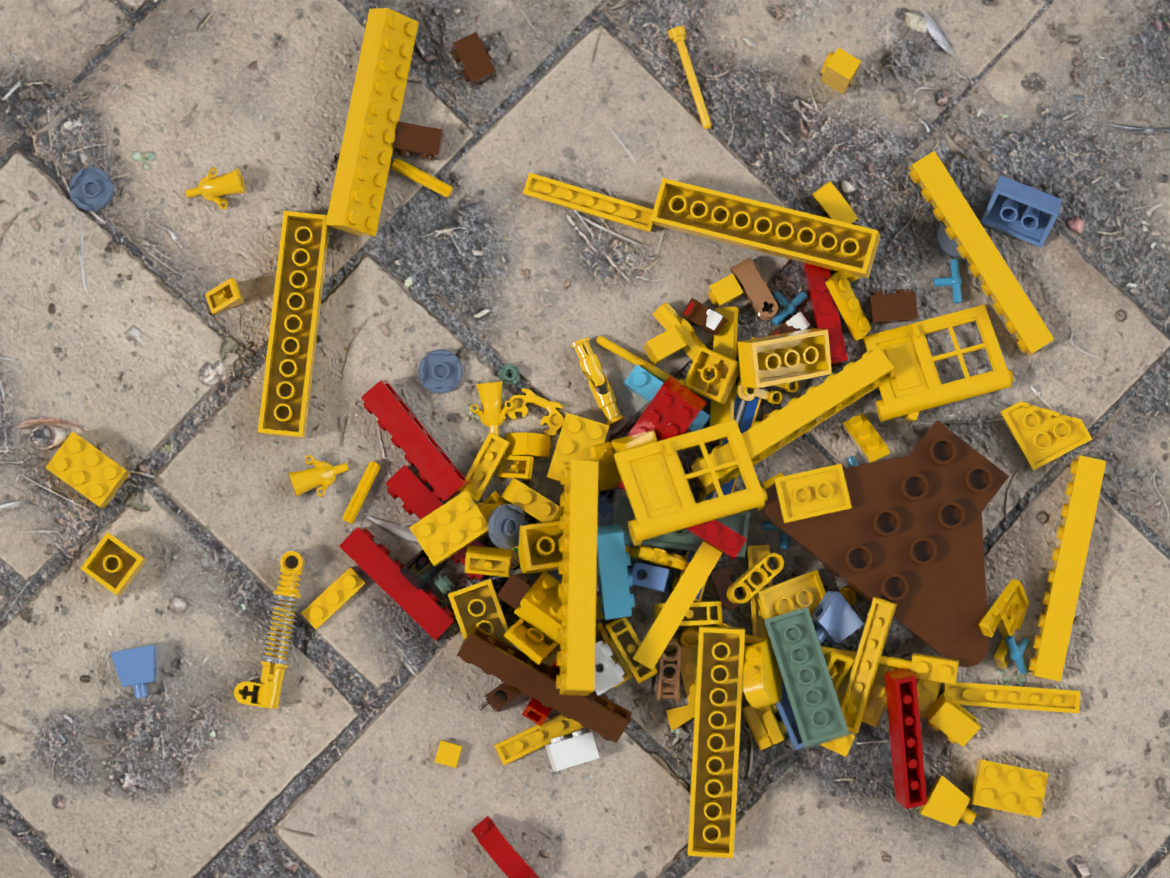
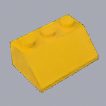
(539, 547)

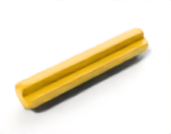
(422, 178)
(361, 492)

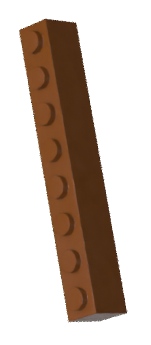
(539, 682)

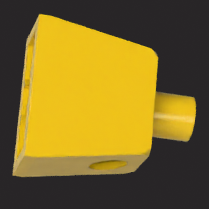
(947, 804)

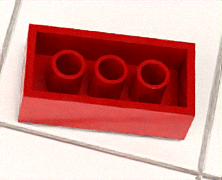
(669, 411)

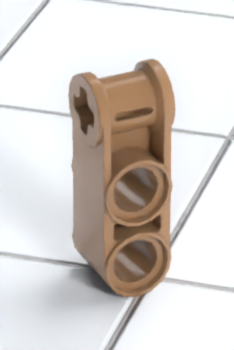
(755, 288)
(668, 683)

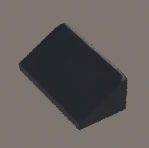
(421, 570)

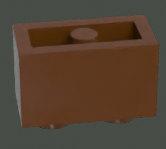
(474, 60)
(418, 141)
(893, 307)
(514, 590)

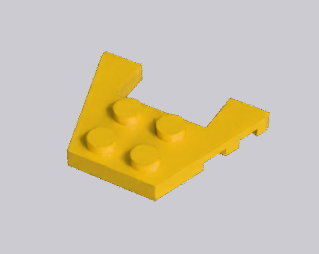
(658, 557)
(1008, 615)
(688, 667)

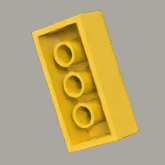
(784, 358)

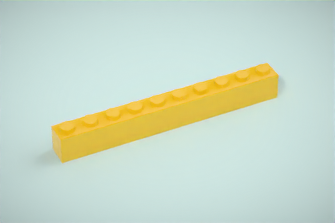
(980, 253)
(801, 415)
(1067, 569)

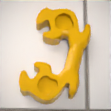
(553, 420)

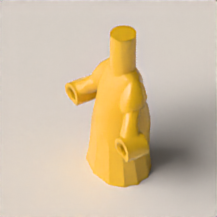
(214, 186)
(491, 402)
(321, 474)

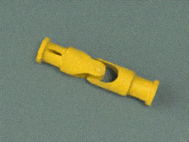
(592, 369)

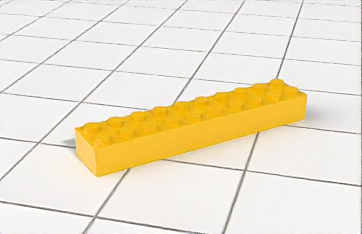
(372, 122)
(765, 228)
(294, 325)
(578, 578)
(716, 741)

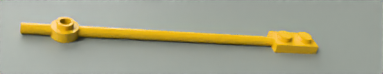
(921, 665)

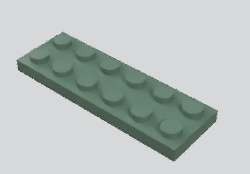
(681, 538)
(806, 677)

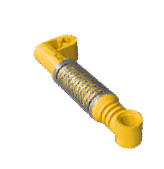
(277, 646)

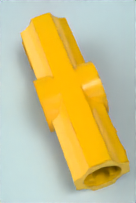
(669, 318)

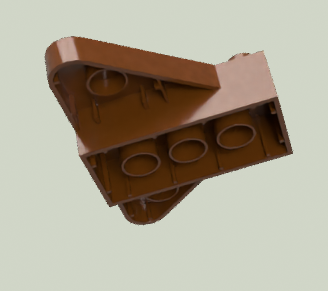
(913, 539)

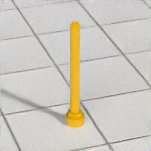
(678, 36)
(634, 359)

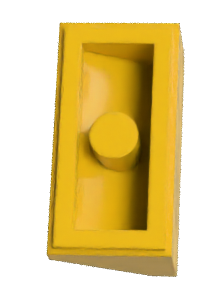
(488, 561)

